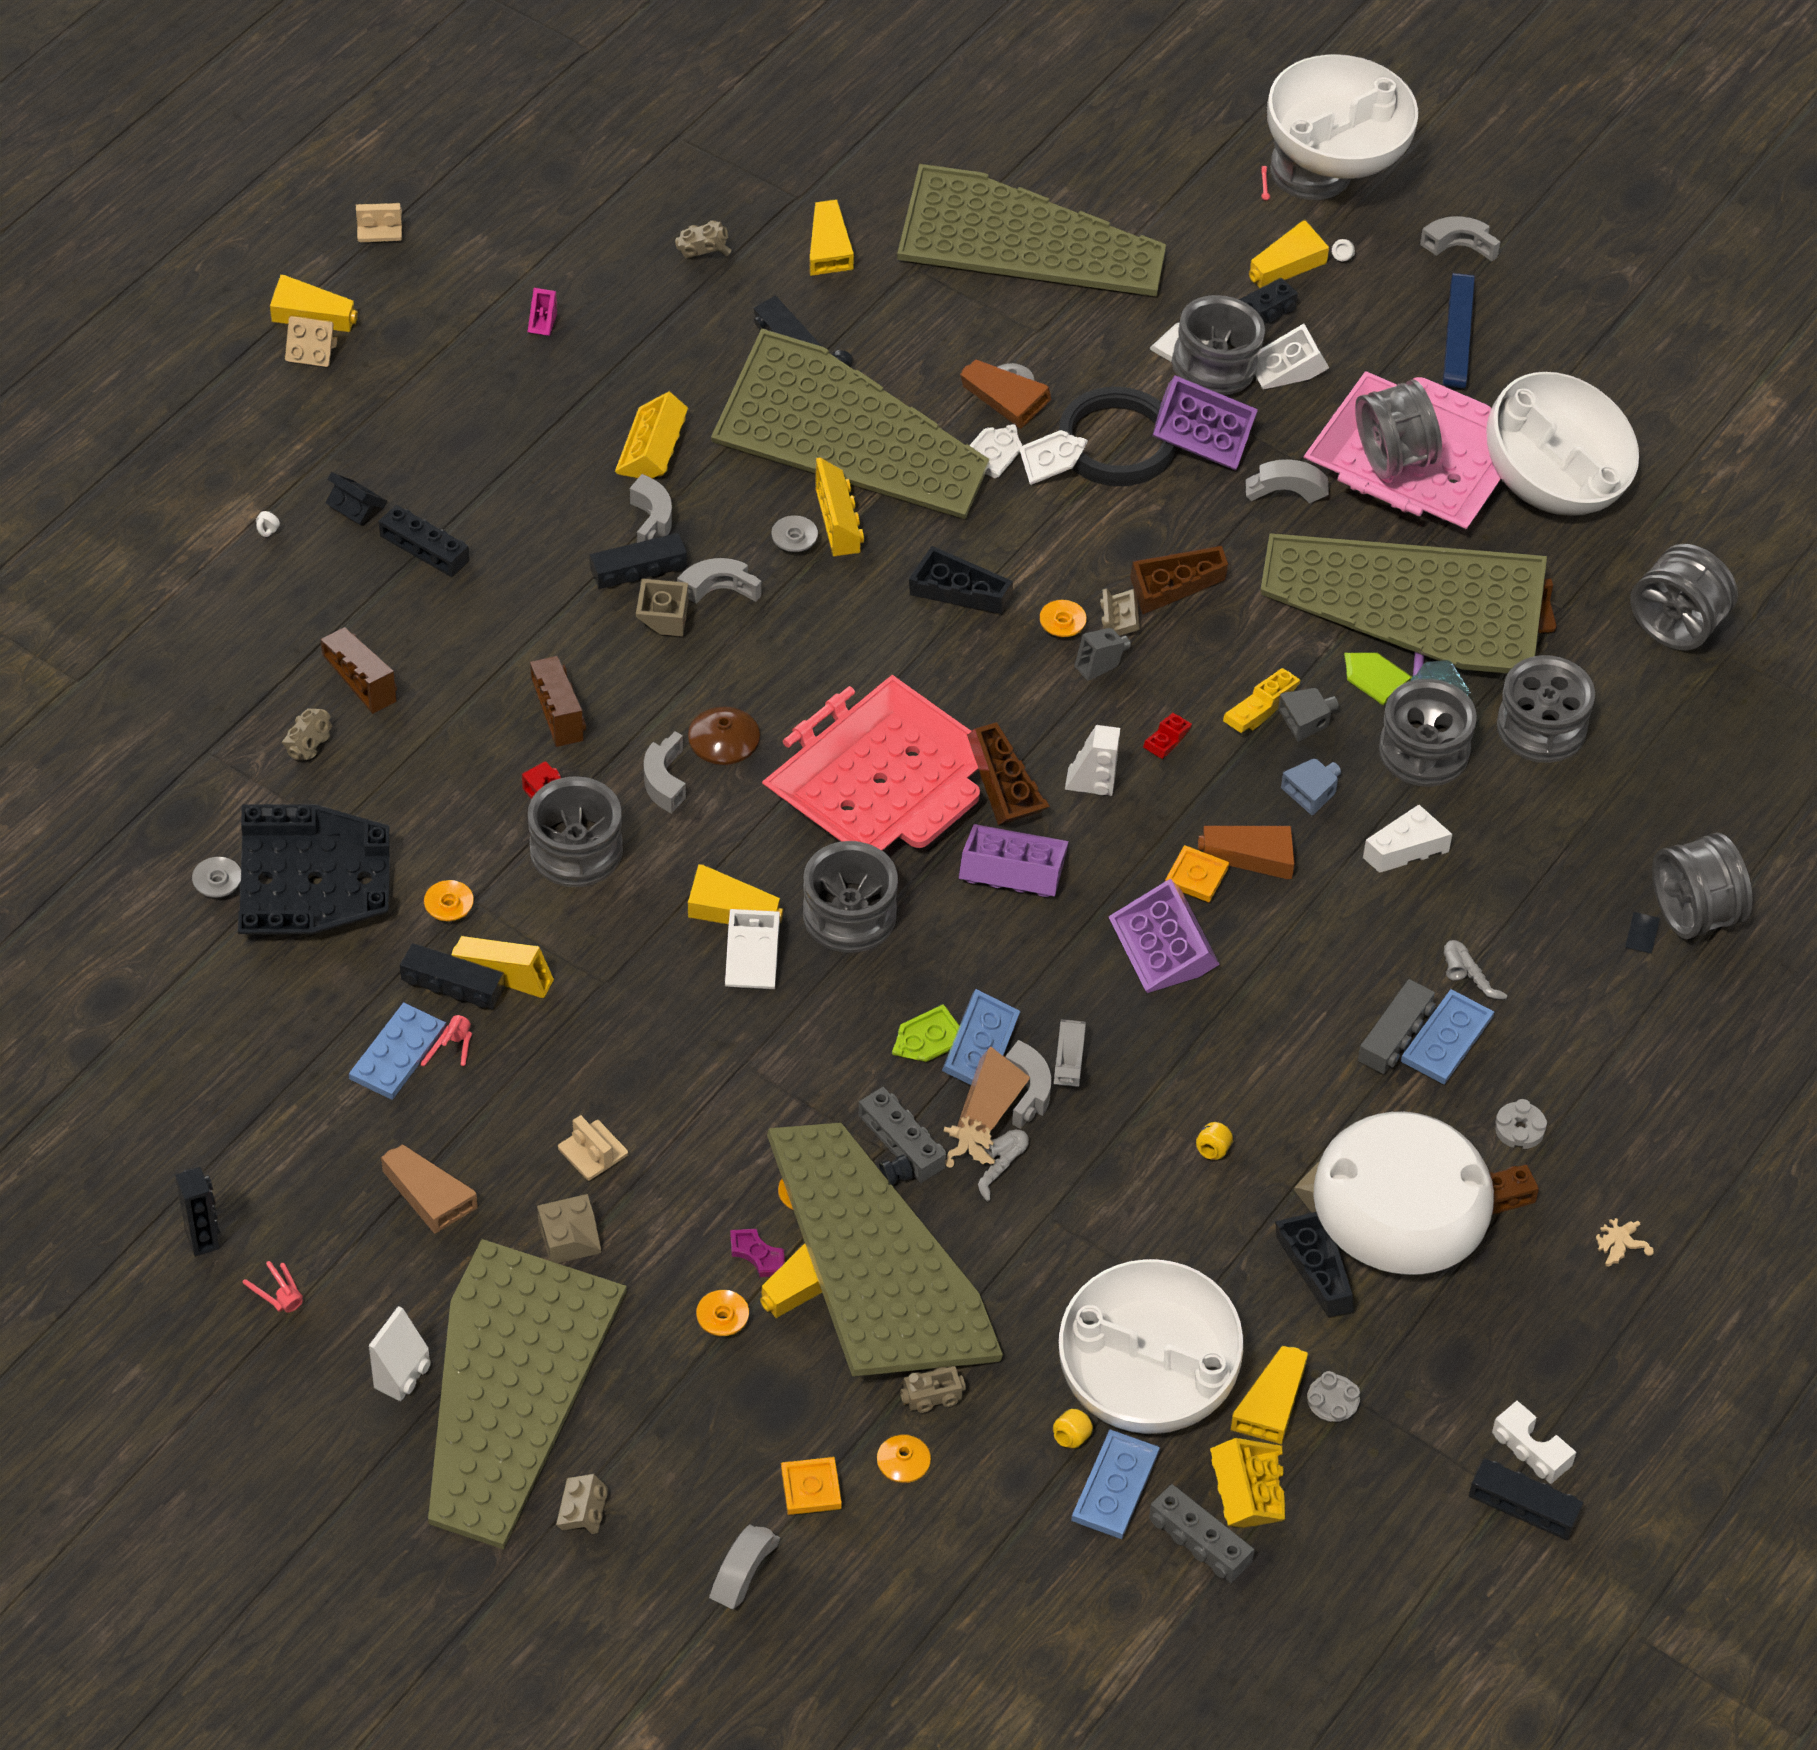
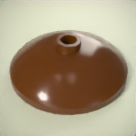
(723, 735)

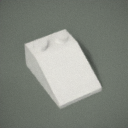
(1289, 359)
(398, 1356)

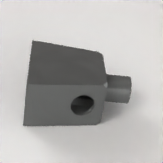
(1100, 652)
(1306, 711)

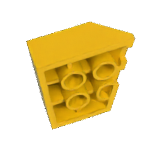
(1249, 1482)

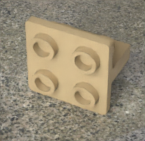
(379, 222)
(309, 341)
(592, 1148)

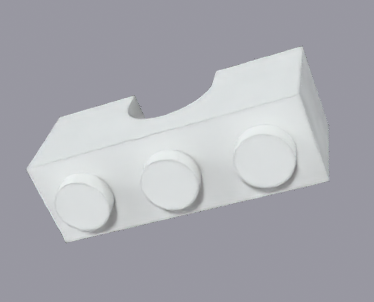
(1546, 1458)

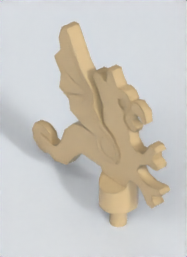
(970, 1136)
(1620, 1237)

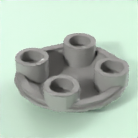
(1333, 1397)

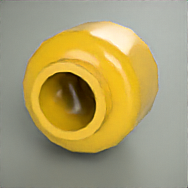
(1214, 1141)
(1072, 1428)

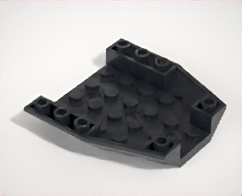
(306, 842)

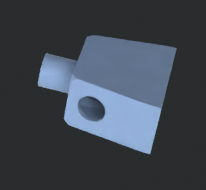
(1311, 784)

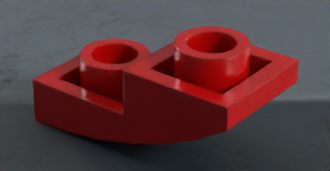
(1167, 736)

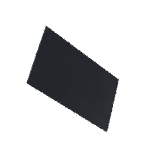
(1642, 932)

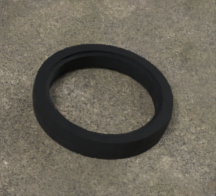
(1111, 474)

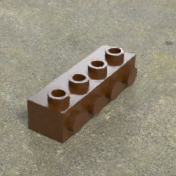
(1513, 1188)

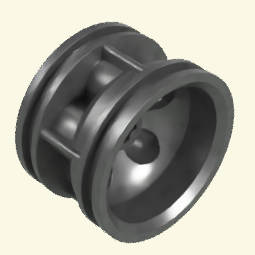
(1398, 428)
(1547, 685)
(1422, 753)

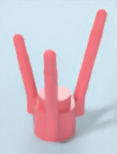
(455, 1031)
(287, 1297)

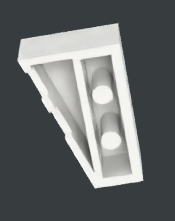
(1096, 763)
(1406, 839)

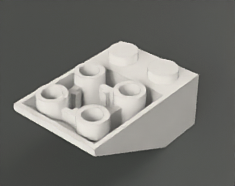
(752, 949)

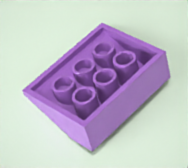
(1204, 422)
(1013, 860)
(1163, 938)

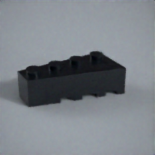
(959, 582)
(1317, 1261)

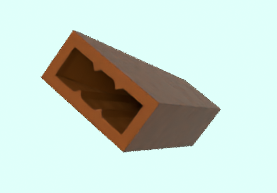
(1006, 392)
(1251, 848)

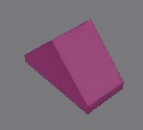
(542, 311)

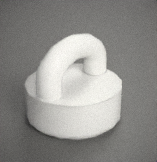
(1343, 250)
(267, 522)

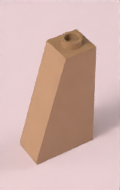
(992, 1090)
(428, 1189)

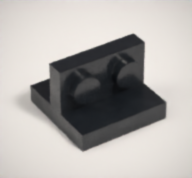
(353, 498)

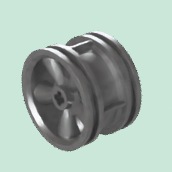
(1301, 182)
(1213, 364)
(1684, 597)
(577, 854)
(1702, 885)
(848, 921)

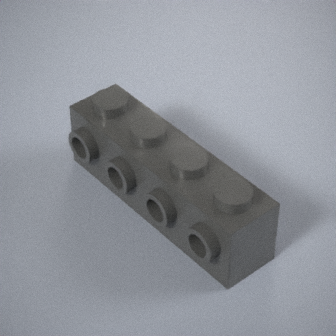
(1396, 1027)
(902, 1133)
(1201, 1533)

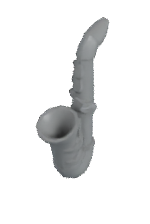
(1461, 962)
(1008, 1148)

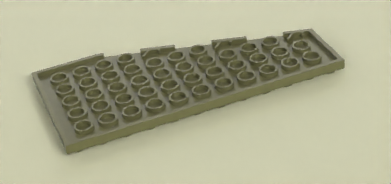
(993, 228)
(808, 405)
(1427, 599)
(880, 1269)
(510, 1375)

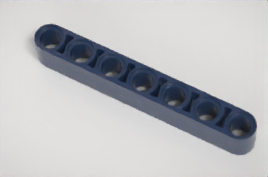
(1458, 331)

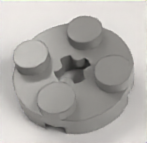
(1522, 1112)

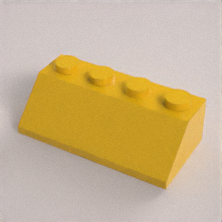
(652, 437)
(837, 509)

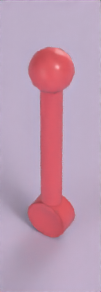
(1265, 196)

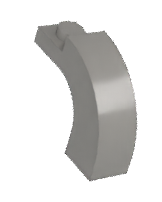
(1460, 231)
(1288, 475)
(655, 500)
(717, 574)
(660, 785)
(1069, 1052)
(1038, 1086)
(741, 1565)

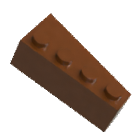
(1175, 576)
(360, 669)
(558, 701)
(1004, 776)

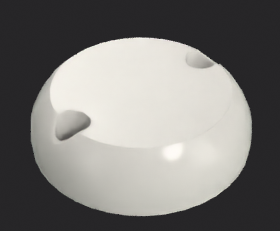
(1341, 115)
(1561, 444)
(1404, 1193)
(1151, 1346)

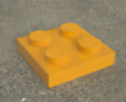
(1198, 873)
(811, 1485)

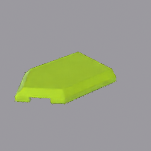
(1374, 675)
(926, 1035)

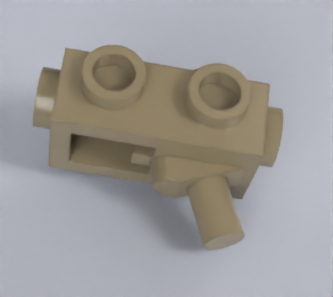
(703, 240)
(307, 734)
(932, 1389)

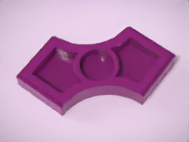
(749, 1246)

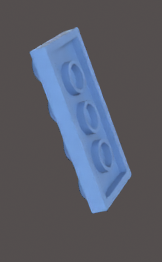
(984, 1025)
(1447, 1036)
(397, 1051)
(1115, 1484)

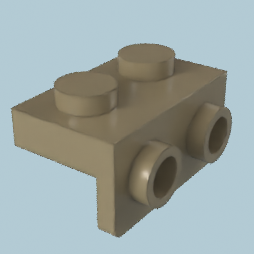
(1120, 611)
(582, 1503)

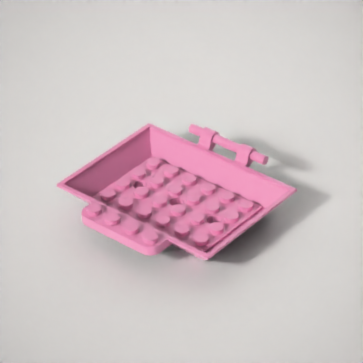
(1417, 488)

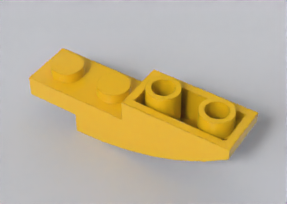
(1262, 702)

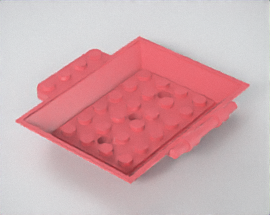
(872, 743)

